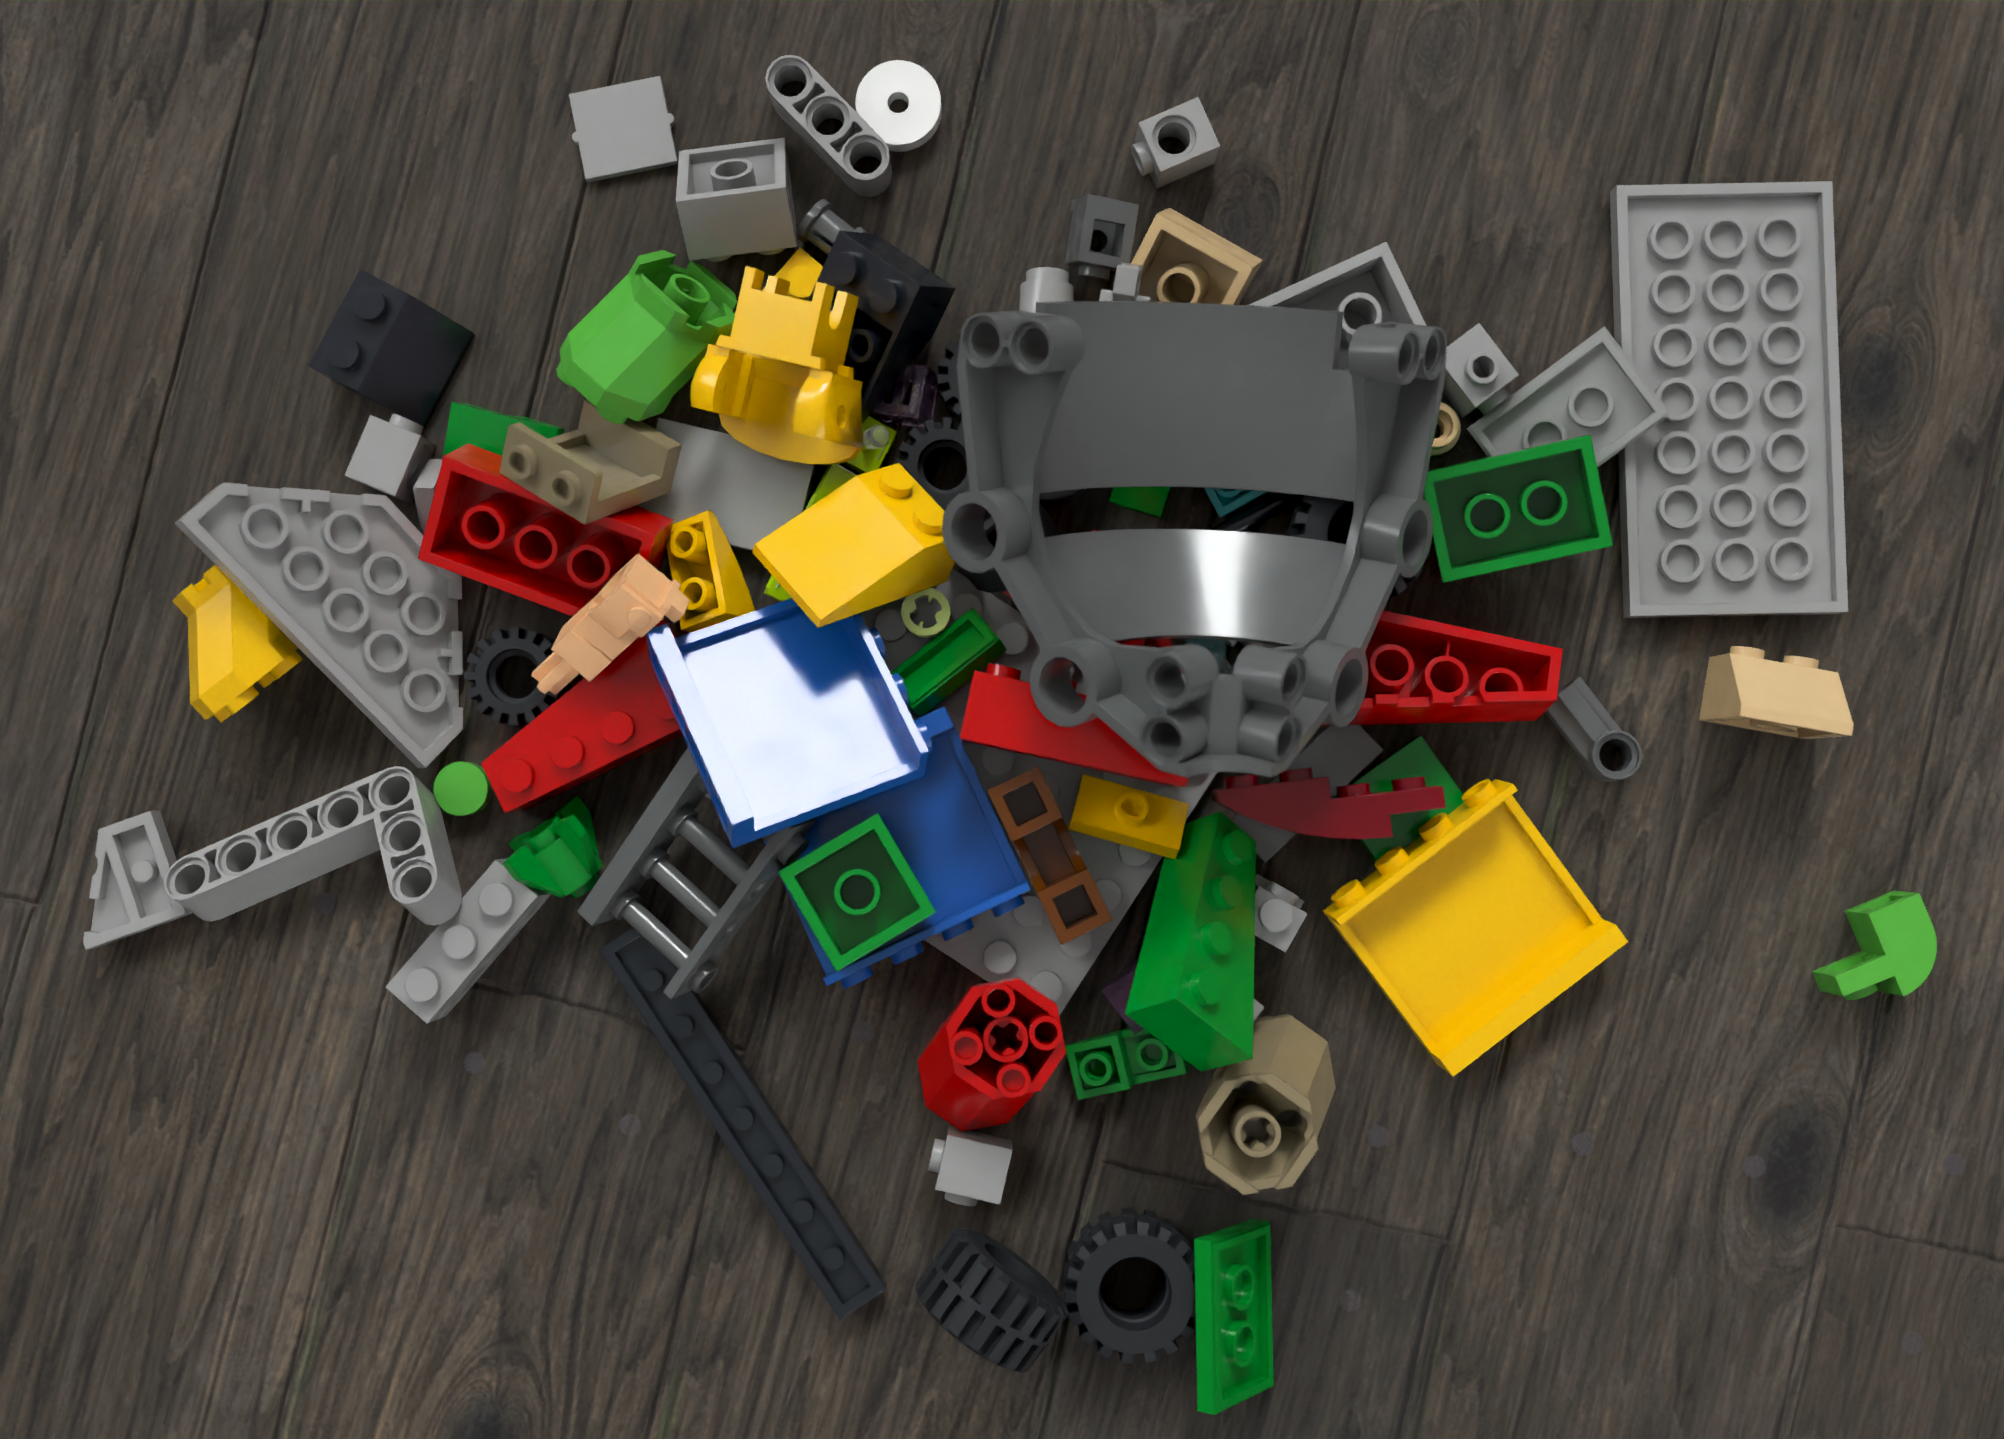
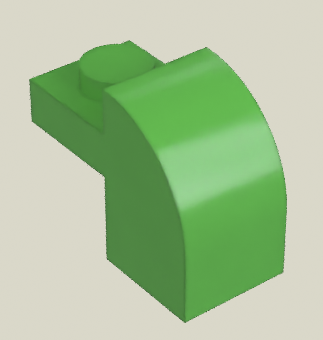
(1895, 949)

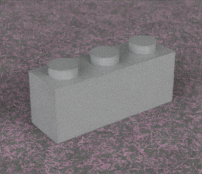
(466, 943)

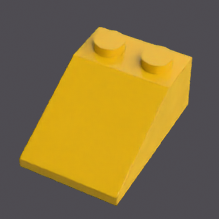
(860, 547)

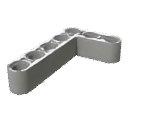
(377, 813)

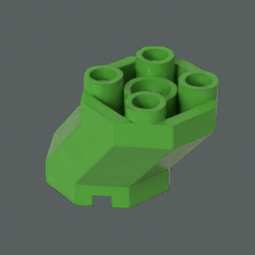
(646, 337)

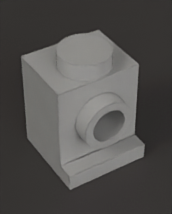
(1276, 913)

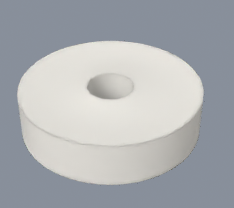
(904, 82)

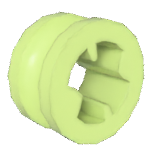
(942, 617)

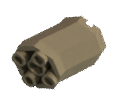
(1267, 1111)

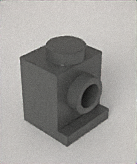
(1114, 224)

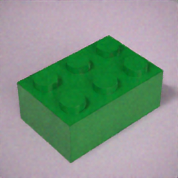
(1517, 508)

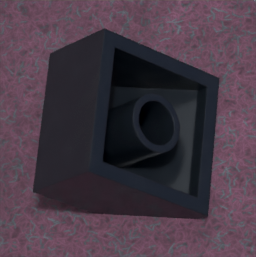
(391, 349)

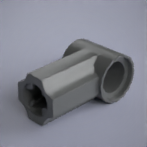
(1587, 727)

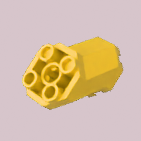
(230, 646)

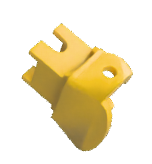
(791, 386)

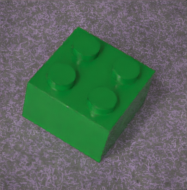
(857, 892)

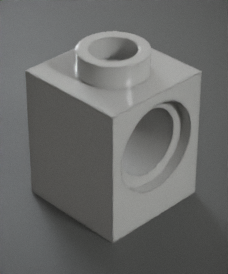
(1189, 125)
(390, 456)

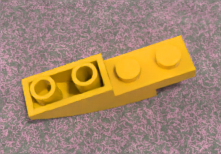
(707, 572)

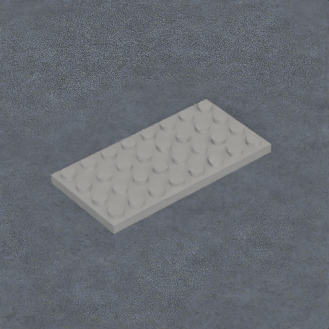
(1737, 334)

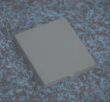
(623, 129)

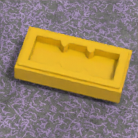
(1129, 816)

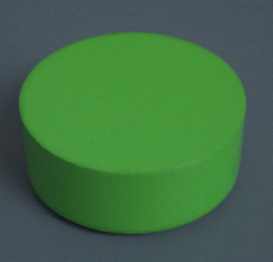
(462, 788)

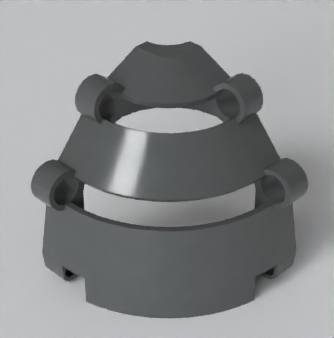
(1205, 403)

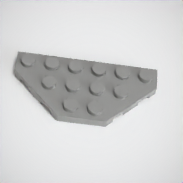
(351, 596)

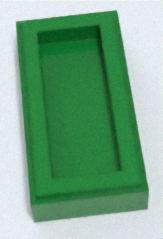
(948, 661)

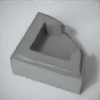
(425, 488)

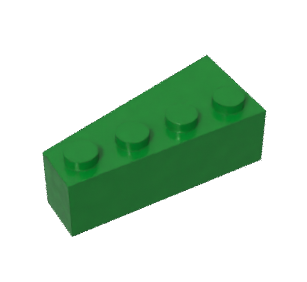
(1199, 948)

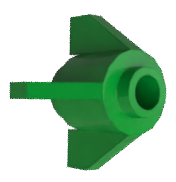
(558, 853)

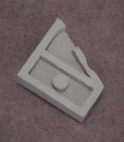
(131, 880)

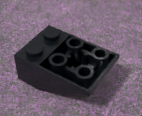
(894, 312)

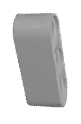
(822, 102)

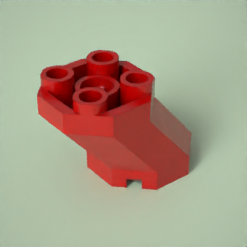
(991, 1054)

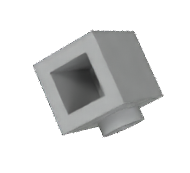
(1476, 373)
(971, 1166)

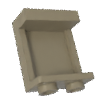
(592, 468)

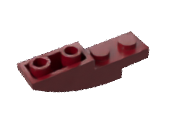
(1306, 805)

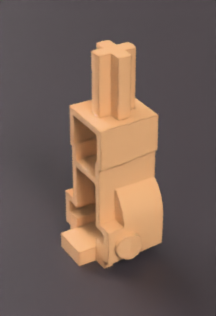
(609, 623)

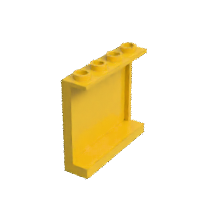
(1472, 926)

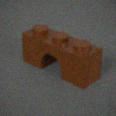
(1049, 855)

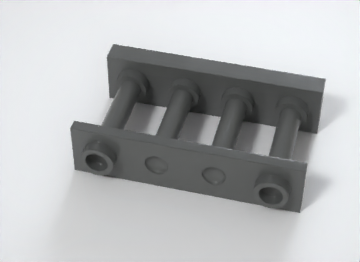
(646, 856)

